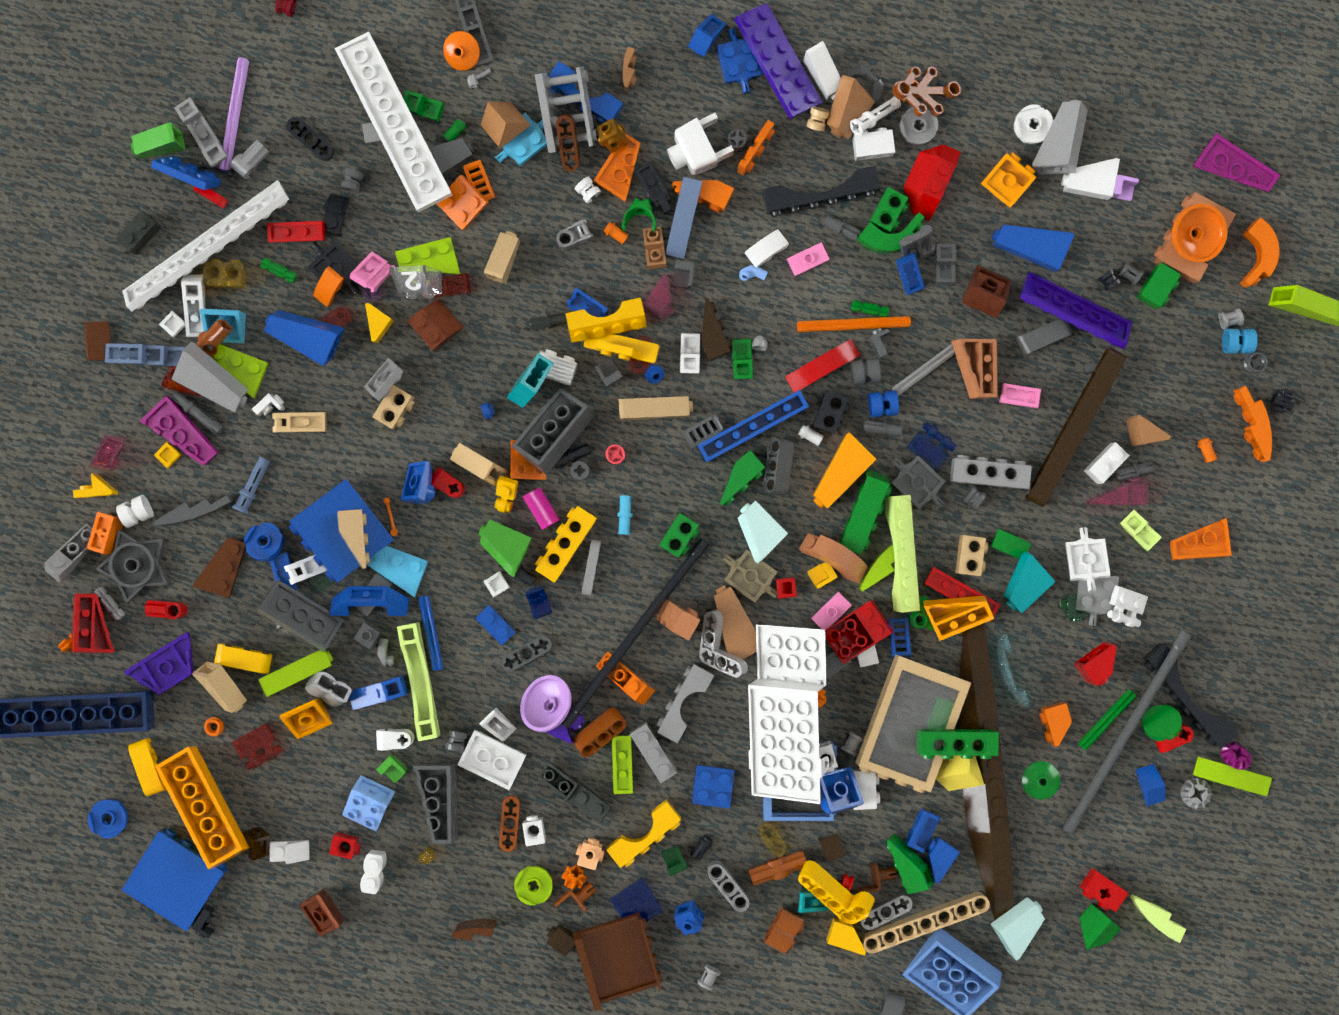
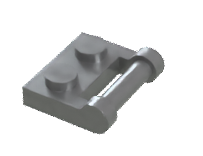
(912, 244)

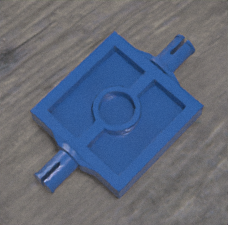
(738, 61)

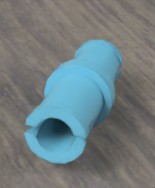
(624, 515)

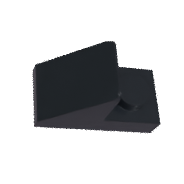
(335, 212)

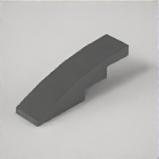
(472, 24)
(188, 512)

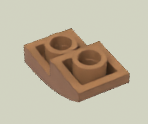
(628, 73)
(654, 248)

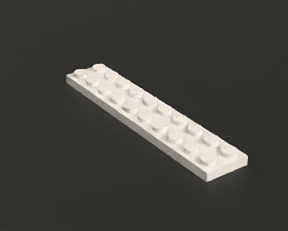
(393, 122)
(204, 246)

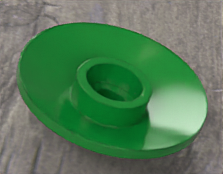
(1032, 776)

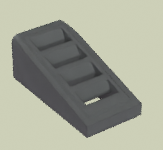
(699, 425)

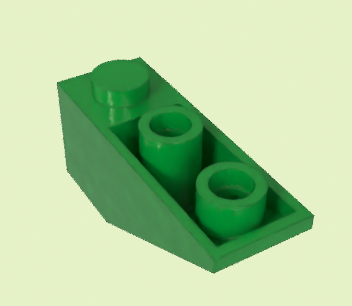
(742, 472)
(912, 869)

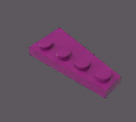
(1231, 162)
(174, 425)

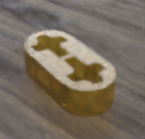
(769, 842)

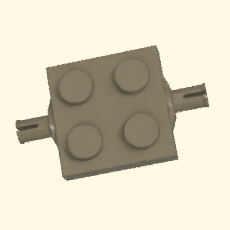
(750, 577)

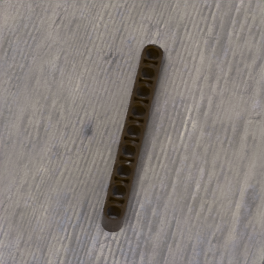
(1076, 426)

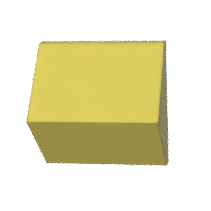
(959, 773)

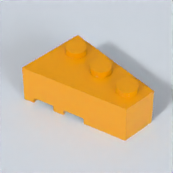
(957, 614)

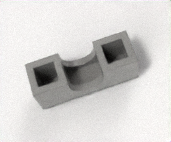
(653, 752)

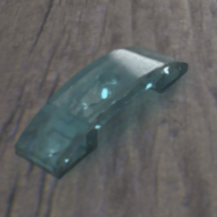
(1004, 647)

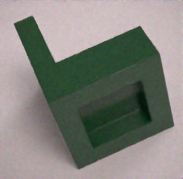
(674, 860)

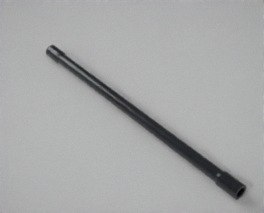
(695, 554)

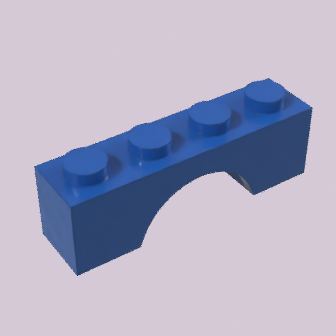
(602, 107)

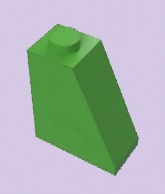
(158, 141)
(504, 545)

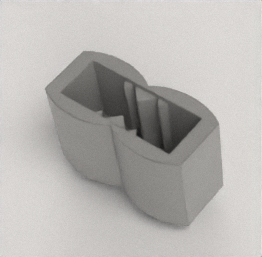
(331, 691)

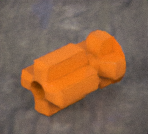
(66, 644)

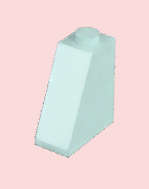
(760, 530)
(1019, 926)

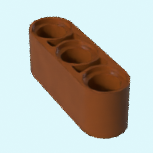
(599, 732)

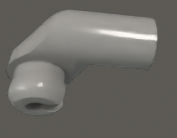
(382, 653)

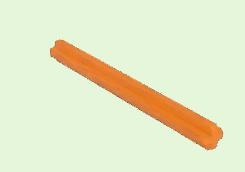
(852, 324)

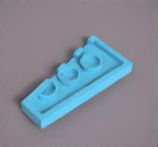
(399, 568)

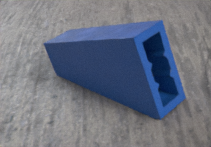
(1038, 246)
(306, 335)

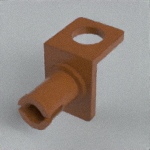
(579, 897)

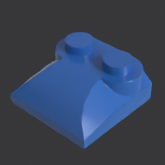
(418, 484)
(840, 791)

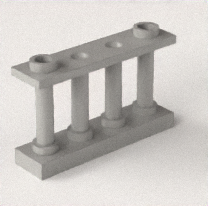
(547, 104)

